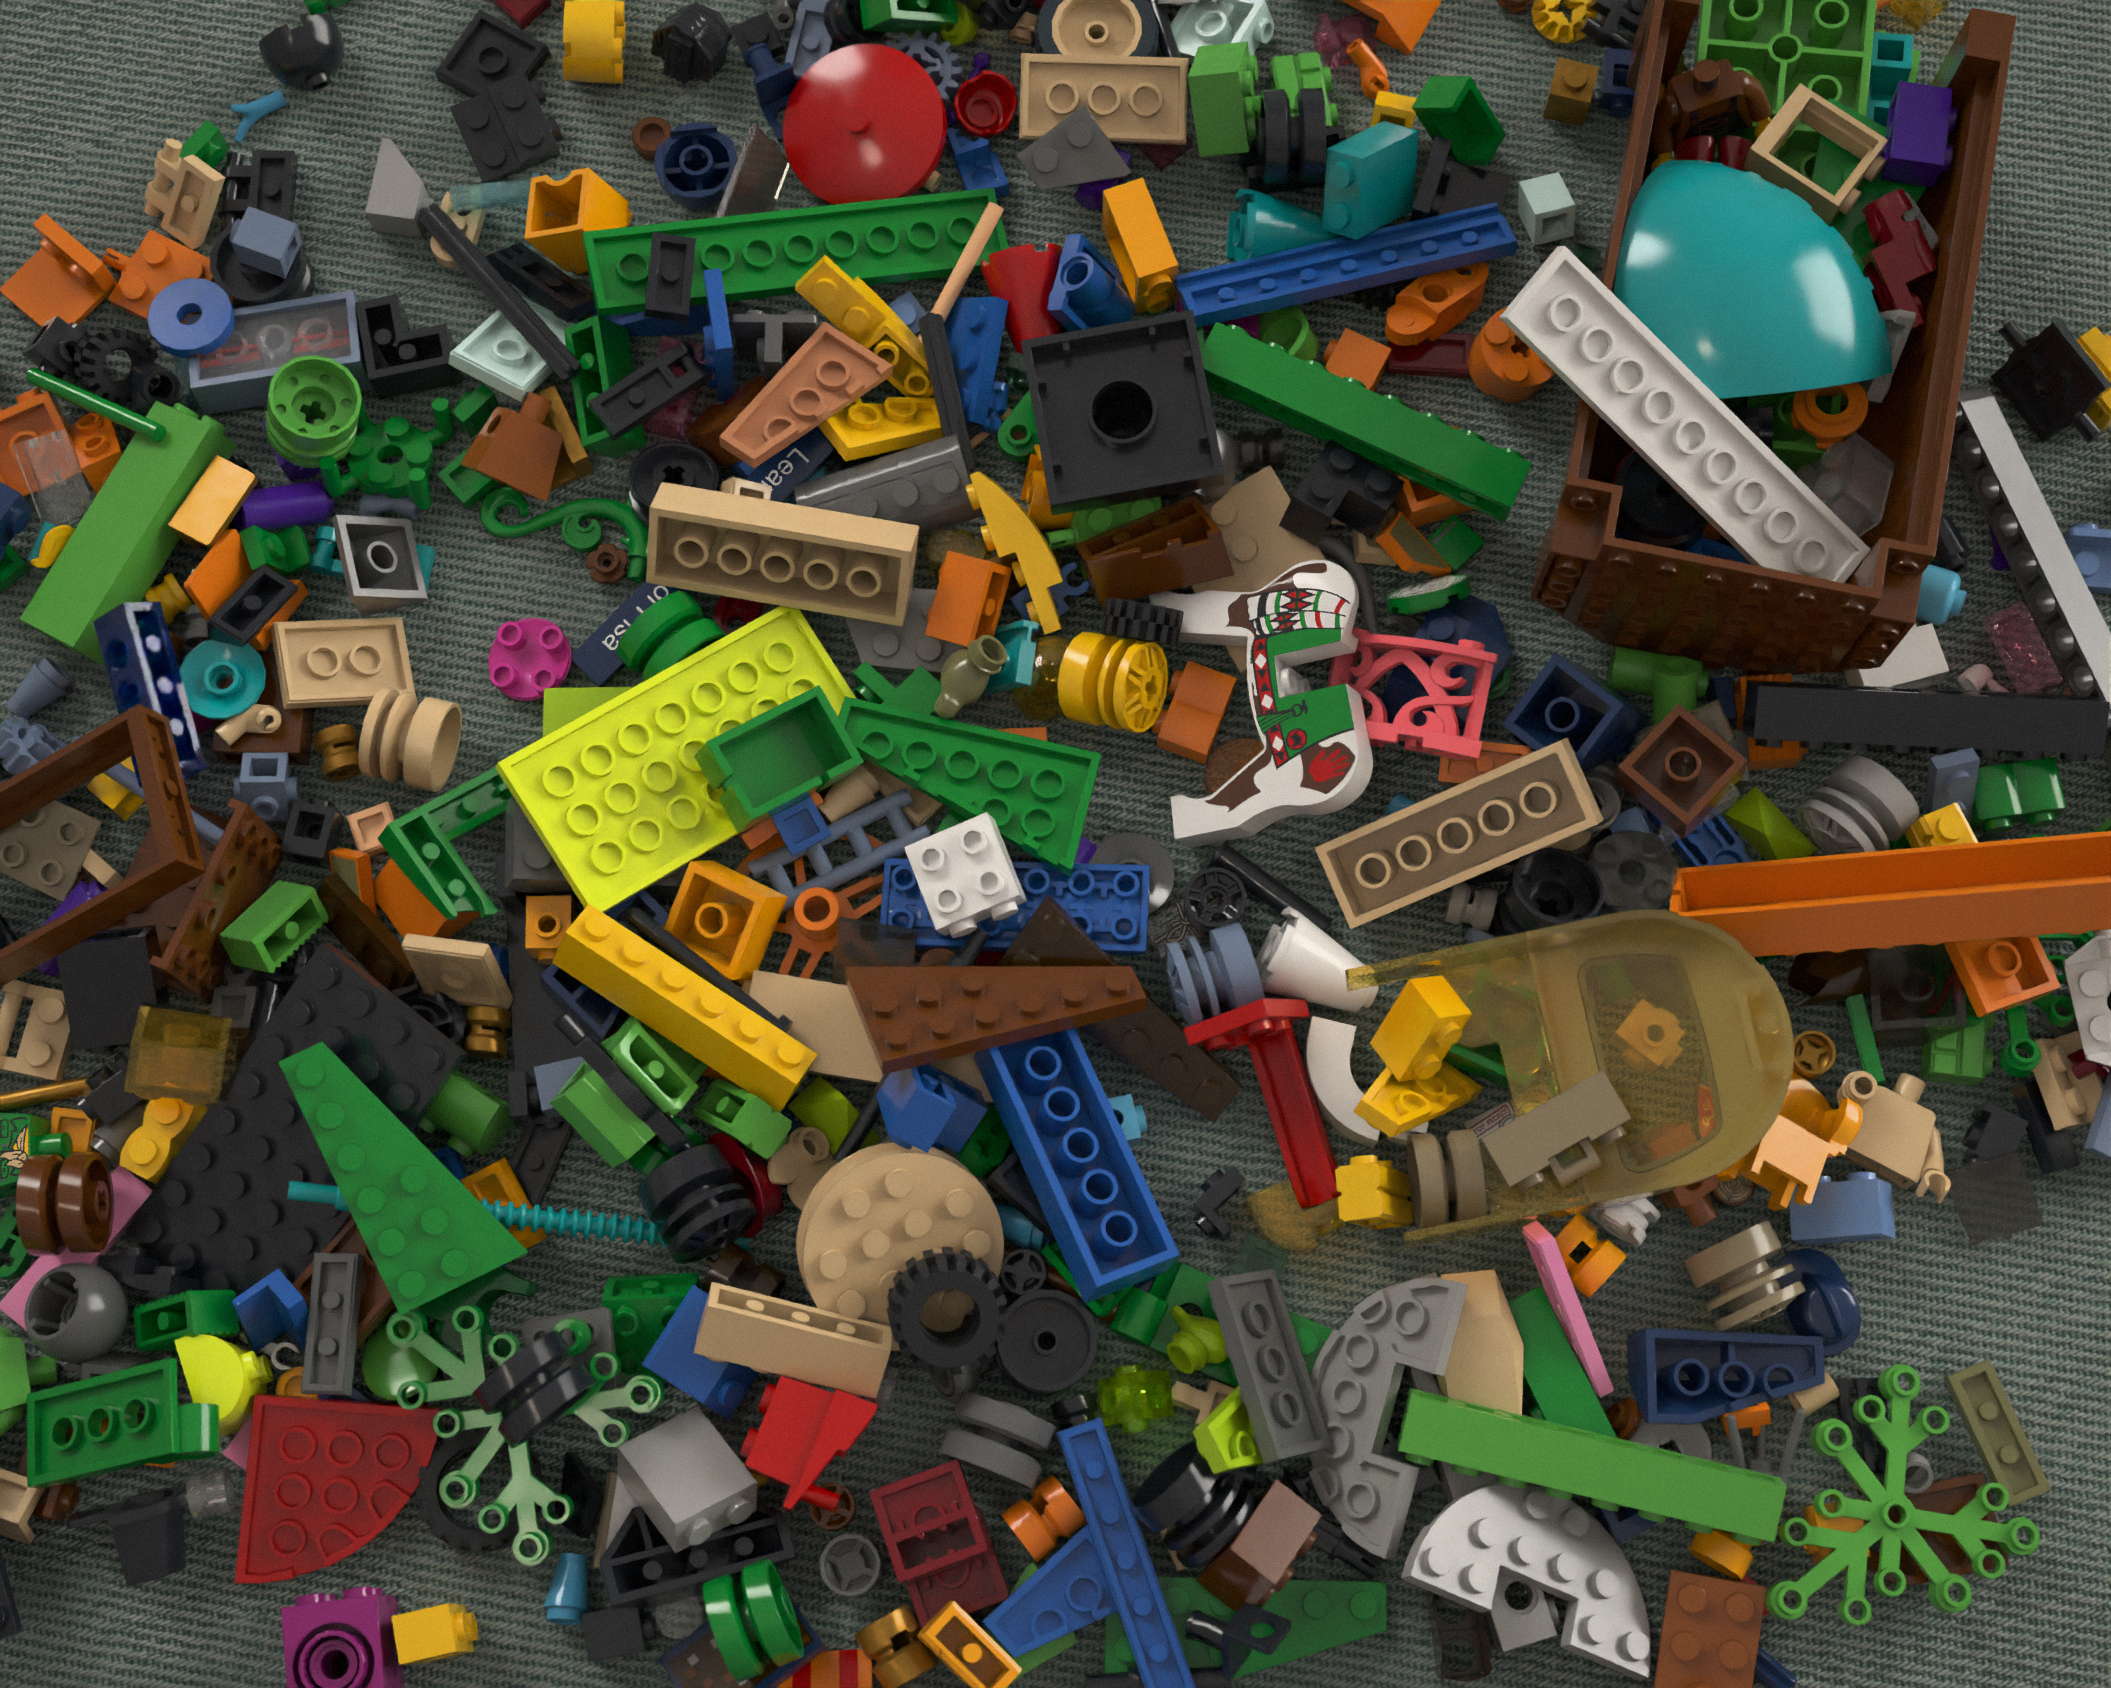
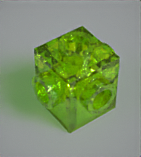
(1126, 1398)

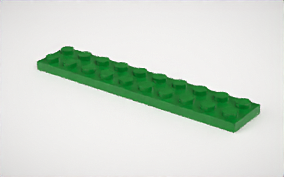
(774, 249)

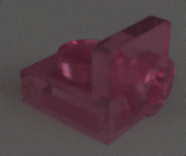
(1334, 37)

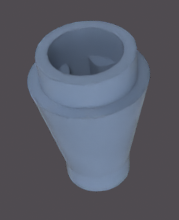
(39, 688)

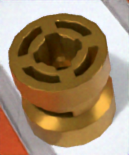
(339, 752)
(487, 1032)
(1816, 1050)

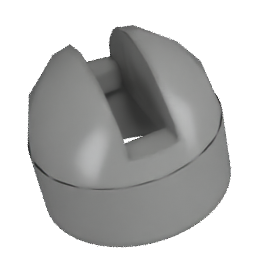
(1919, 1473)

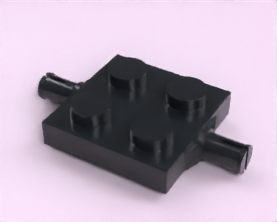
(2051, 381)

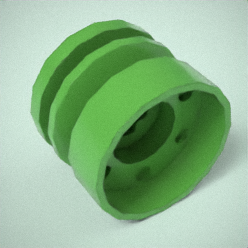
(316, 390)

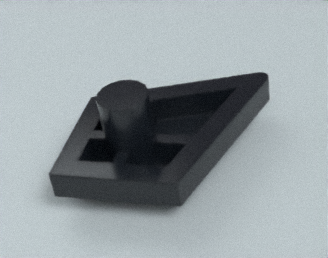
(585, 1494)

